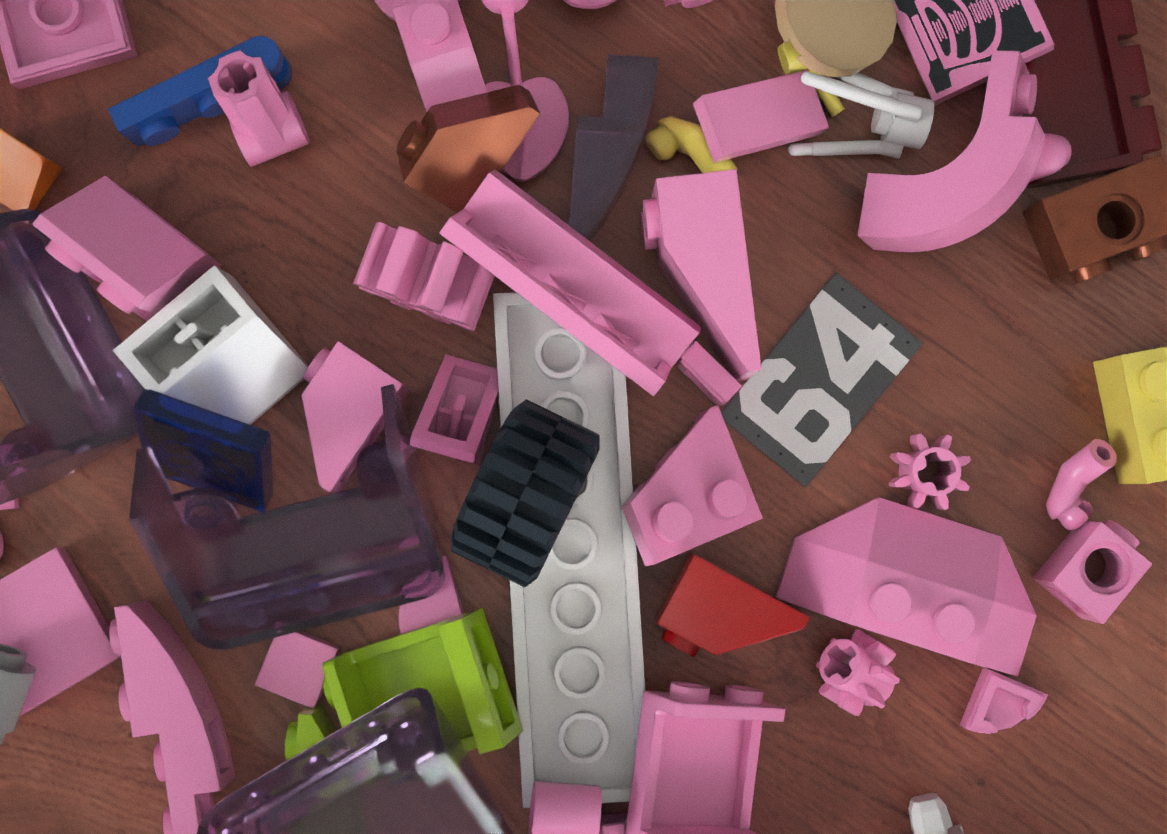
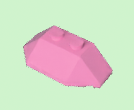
(914, 582)

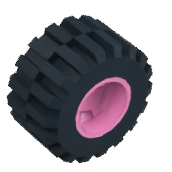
(524, 492)

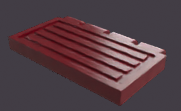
(1090, 86)

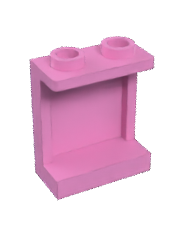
(697, 759)

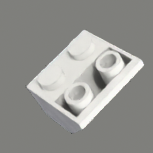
(214, 351)

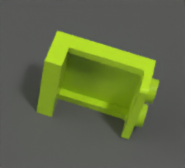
(447, 658)

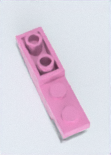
(171, 698)

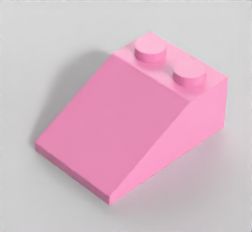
(704, 257)

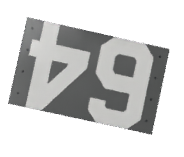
(821, 379)

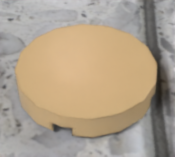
(837, 34)

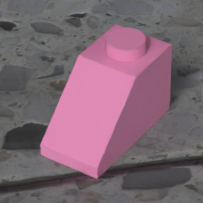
(439, 50)
(343, 411)

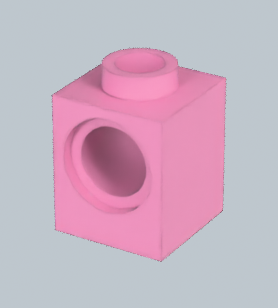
(1066, 577)

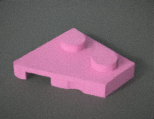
(692, 494)

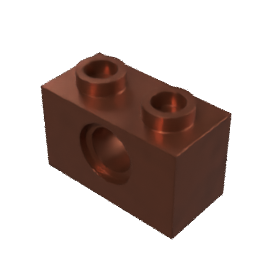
(1068, 228)

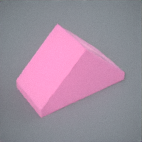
(458, 410)

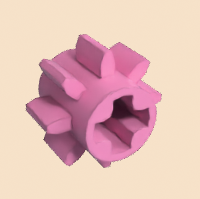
(942, 482)
(857, 672)

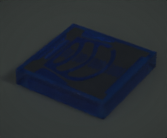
(206, 448)

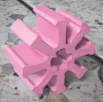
(424, 276)

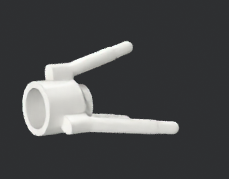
(897, 117)

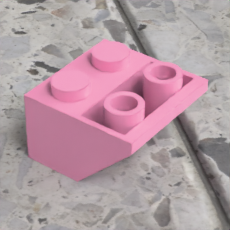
(123, 244)

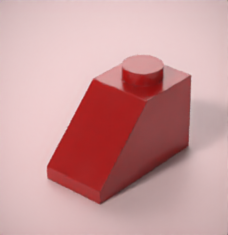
(721, 611)

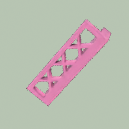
(572, 281)

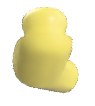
(685, 137)

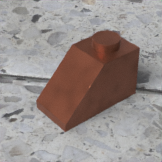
(464, 142)

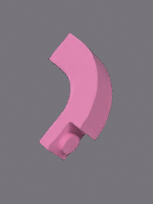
(974, 188)

